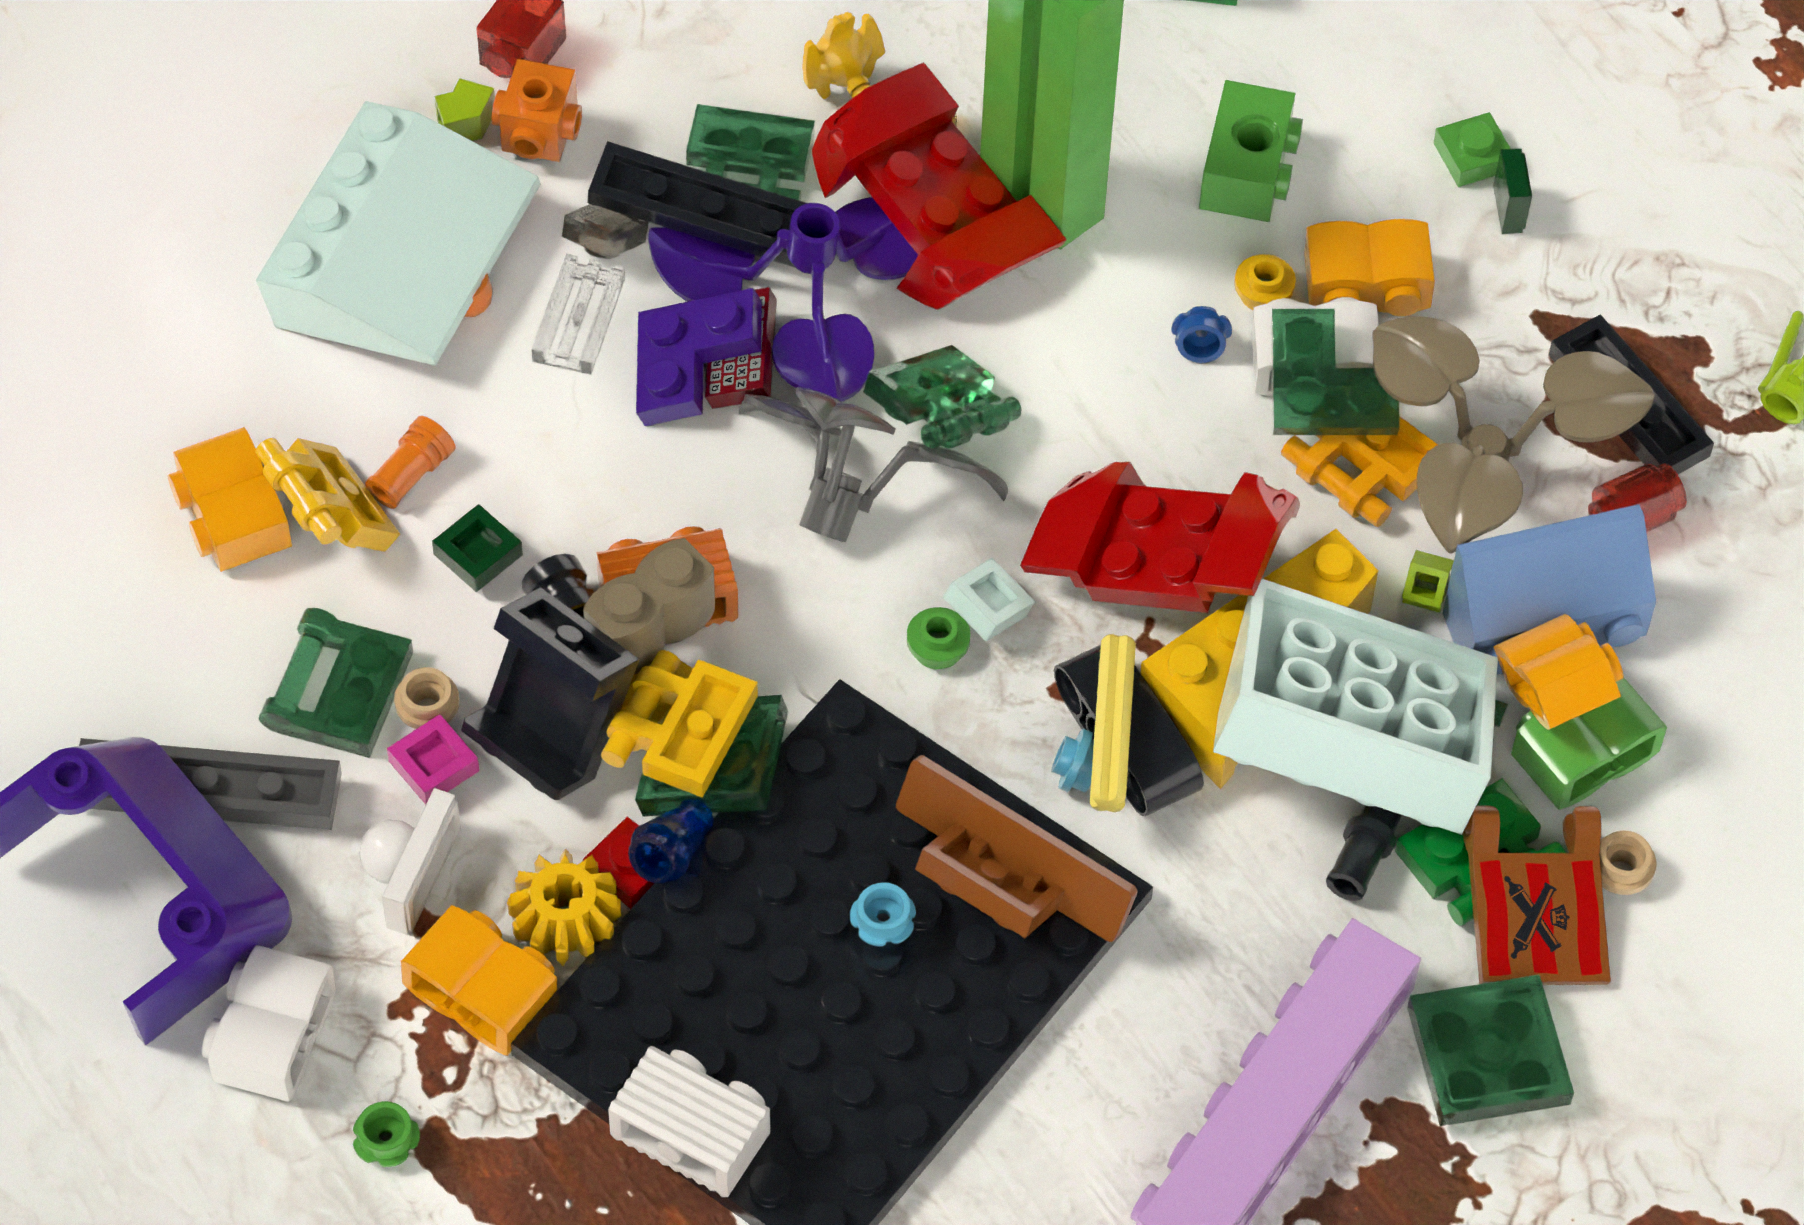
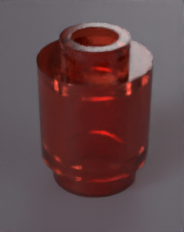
(1653, 487)

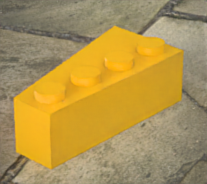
(1194, 667)

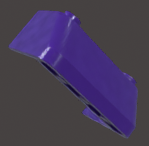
(229, 893)

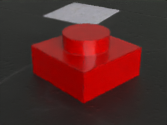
(614, 858)

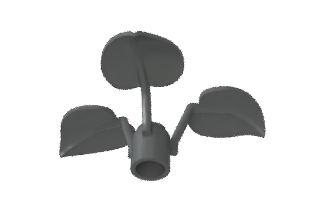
(834, 493)

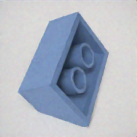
(1577, 567)

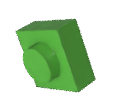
(1470, 148)

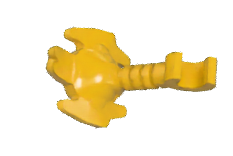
(843, 55)

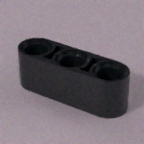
(1159, 760)

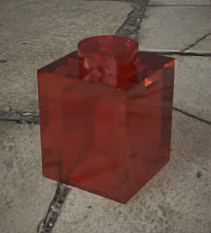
(520, 31)

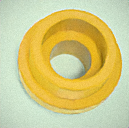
(1258, 292)

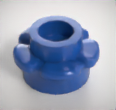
(1201, 334)

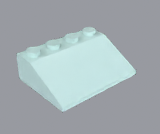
(395, 236)
(1359, 707)

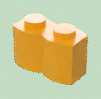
(1372, 263)
(231, 500)
(1559, 670)
(478, 977)

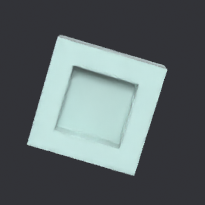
(989, 599)

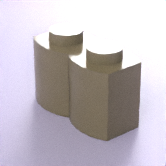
(657, 604)

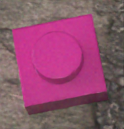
(433, 758)

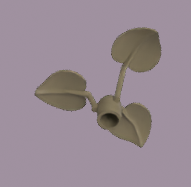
(1473, 484)

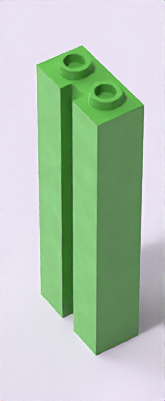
(1052, 104)

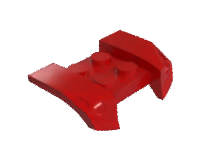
(931, 187)
(1158, 542)

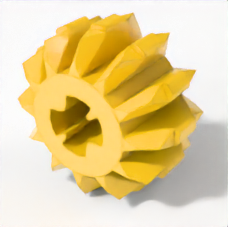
(552, 886)

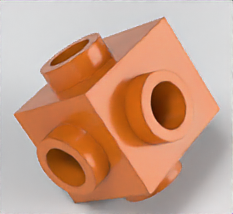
(538, 111)

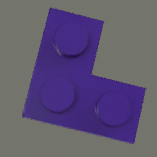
(678, 342)

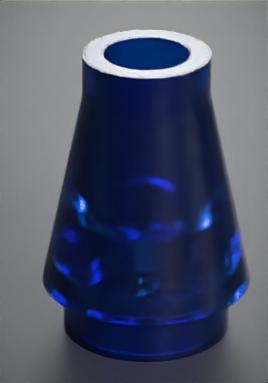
(668, 843)

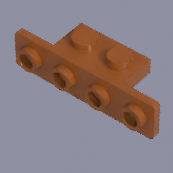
(1007, 861)

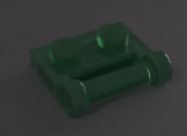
(355, 693)

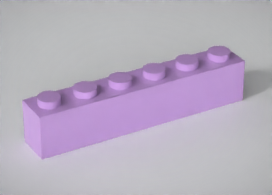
(1285, 1083)

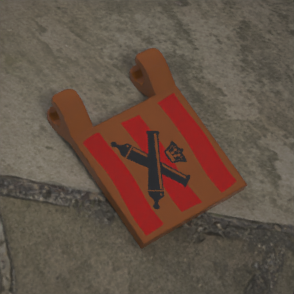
(1539, 907)

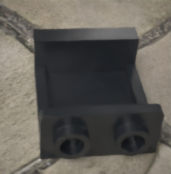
(552, 695)

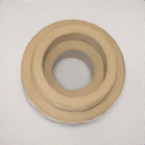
(424, 684)
(1633, 850)

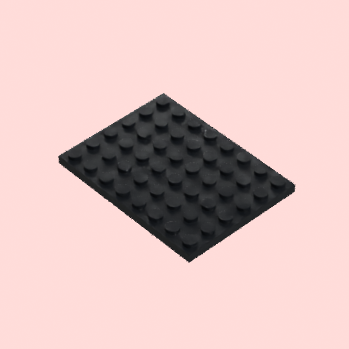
(770, 986)

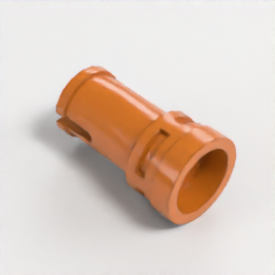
(418, 452)

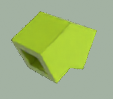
(466, 109)
(1430, 569)

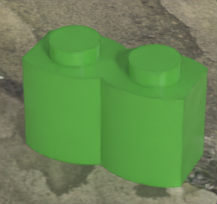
(1589, 749)

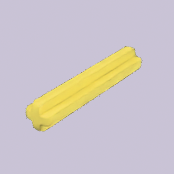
(1112, 723)

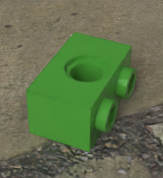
(1248, 151)

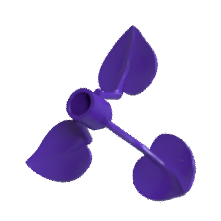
(810, 354)

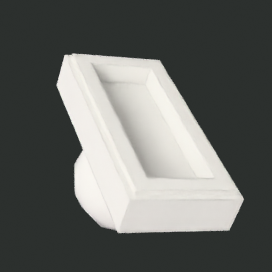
(411, 858)

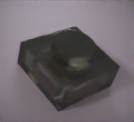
(604, 231)

